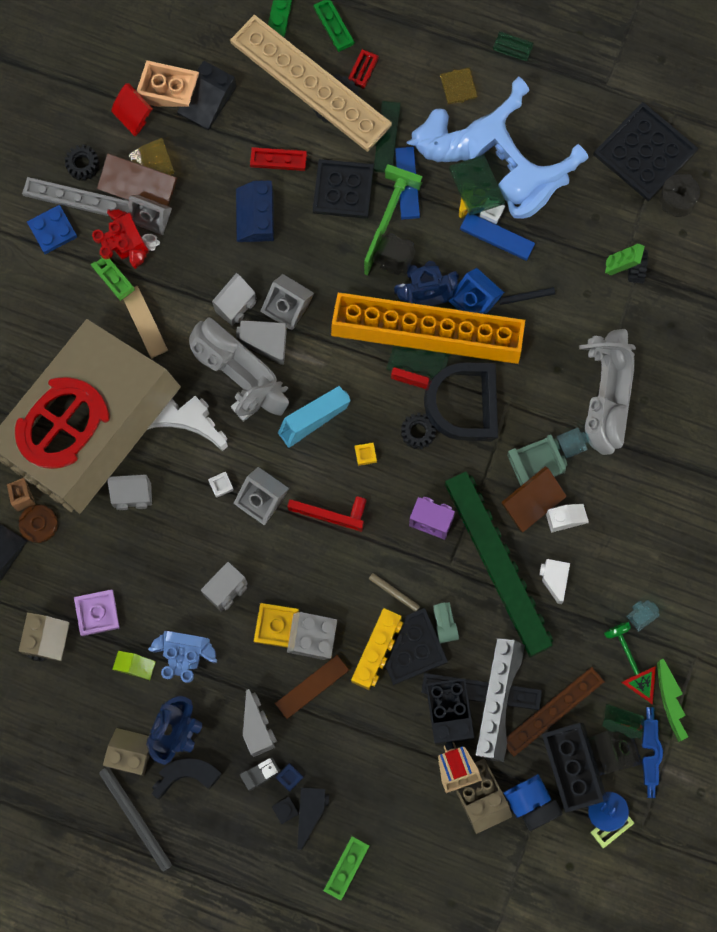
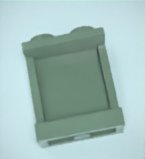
(534, 457)

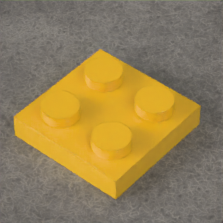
(274, 625)

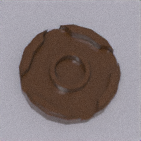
(38, 523)

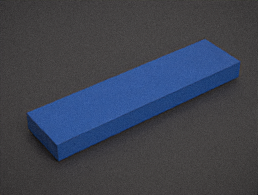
(409, 197)
(497, 236)

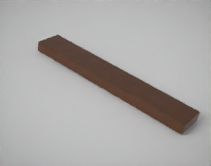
(553, 711)

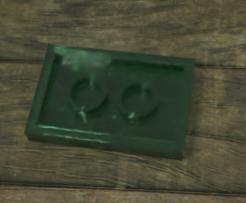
(477, 185)
(417, 361)

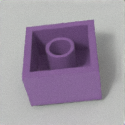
(431, 517)

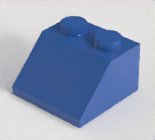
(475, 293)

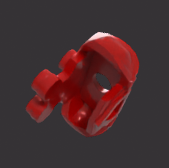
(122, 239)

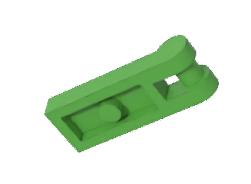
(113, 278)

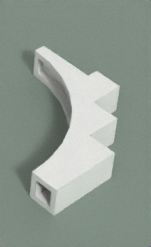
(191, 417)

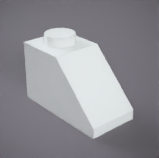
(566, 517)
(555, 578)

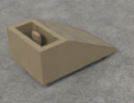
(484, 800)

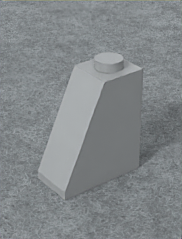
(264, 338)

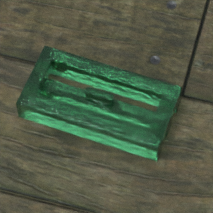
(513, 43)

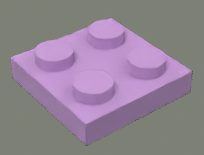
(96, 612)

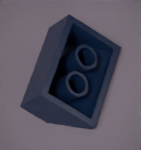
(255, 212)

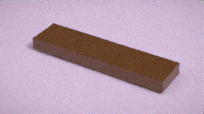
(312, 687)

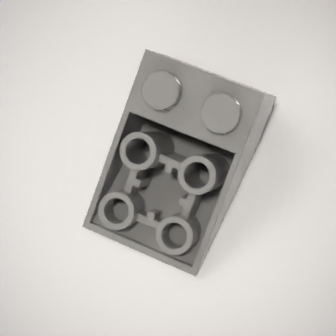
(255, 732)

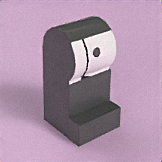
(260, 774)

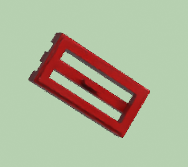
(357, 81)
(409, 378)

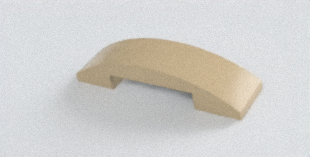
(145, 323)

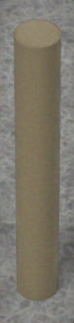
(394, 592)

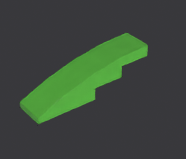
(669, 692)

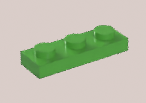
(624, 259)
(346, 868)

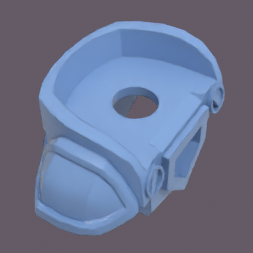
(182, 653)

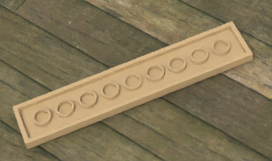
(311, 83)

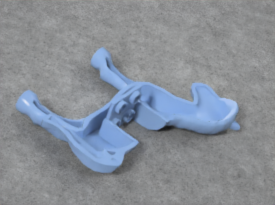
(526, 182)

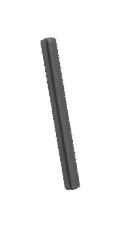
(135, 819)

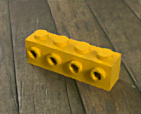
(376, 649)

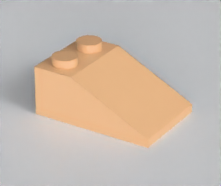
(167, 85)

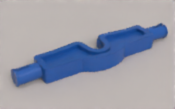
(651, 763)

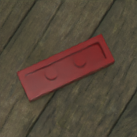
(278, 159)

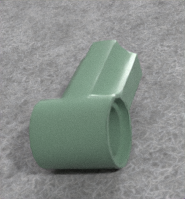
(445, 627)

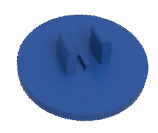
(609, 814)

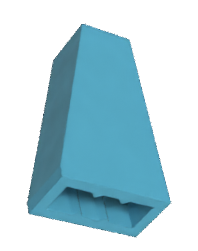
(313, 415)

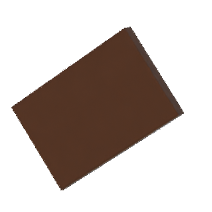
(533, 499)

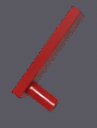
(353, 522)

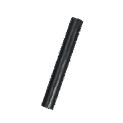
(526, 296)

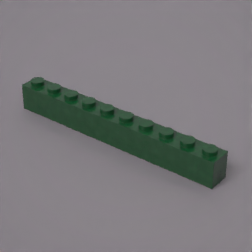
(498, 564)

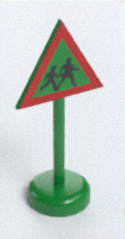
(642, 682)

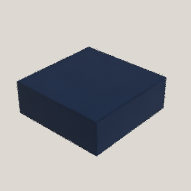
(289, 777)

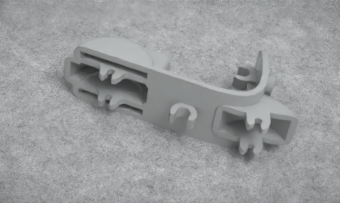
(221, 351)
(609, 411)

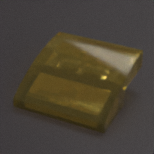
(153, 156)

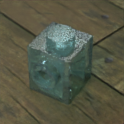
(573, 442)
(643, 614)

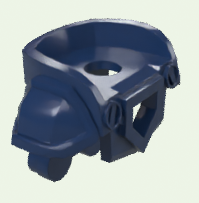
(427, 285)
(178, 714)

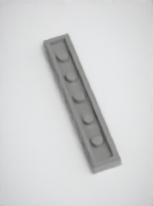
(73, 197)

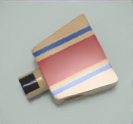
(457, 768)

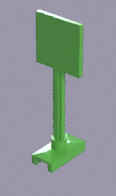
(402, 179)

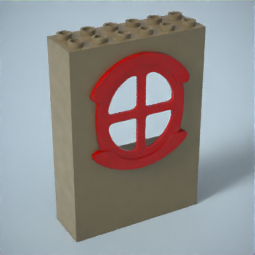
(123, 400)

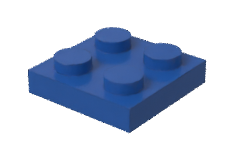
(52, 229)

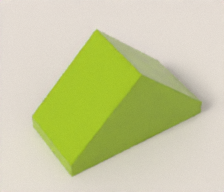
(134, 665)

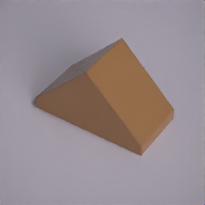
(20, 494)

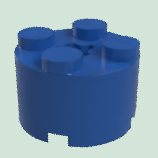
(527, 796)

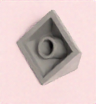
(149, 213)

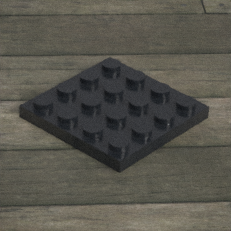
(645, 151)

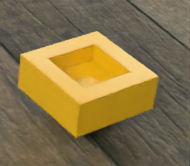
(365, 454)

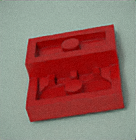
(131, 109)

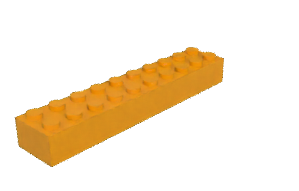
(428, 328)

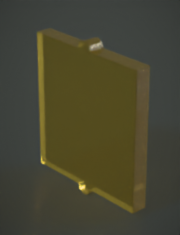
(458, 85)

